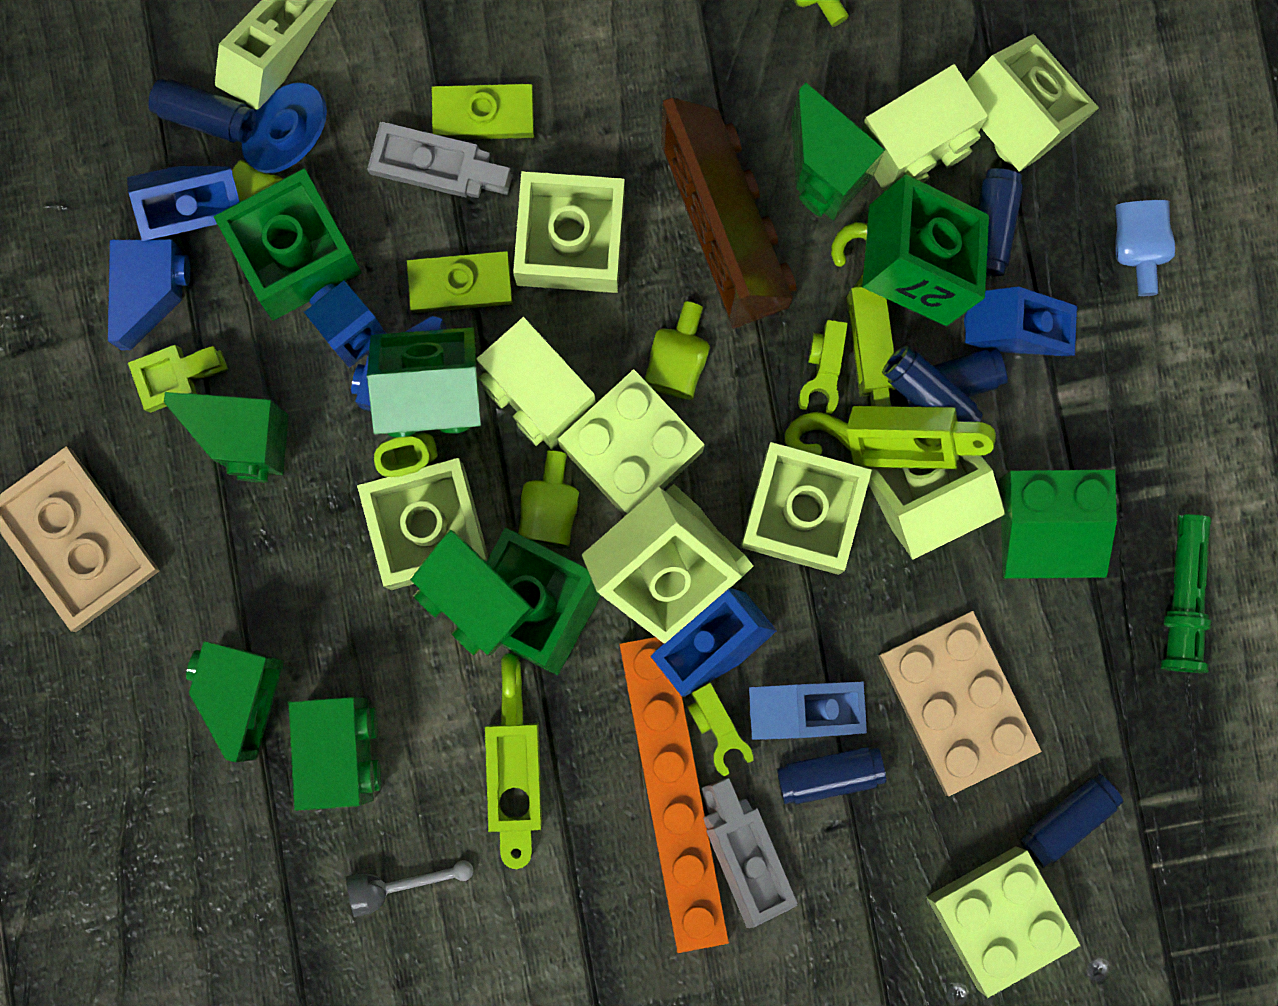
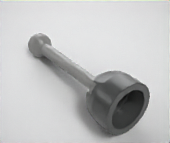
(369, 892)

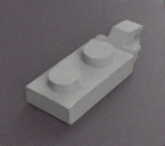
(435, 162)
(746, 855)

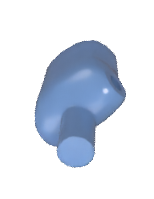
(1144, 240)

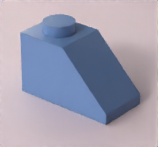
(807, 710)

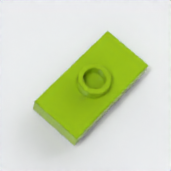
(483, 111)
(459, 282)

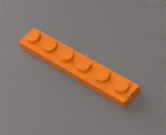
(674, 800)

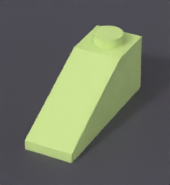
(266, 47)

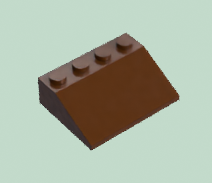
(724, 212)

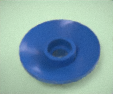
(285, 128)

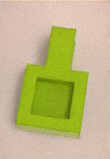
(827, 353)
(172, 372)
(711, 714)

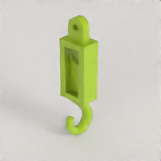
(868, 326)
(898, 436)
(513, 763)

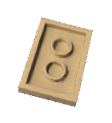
(72, 539)
(959, 703)

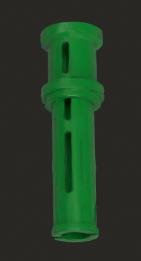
(1188, 618)

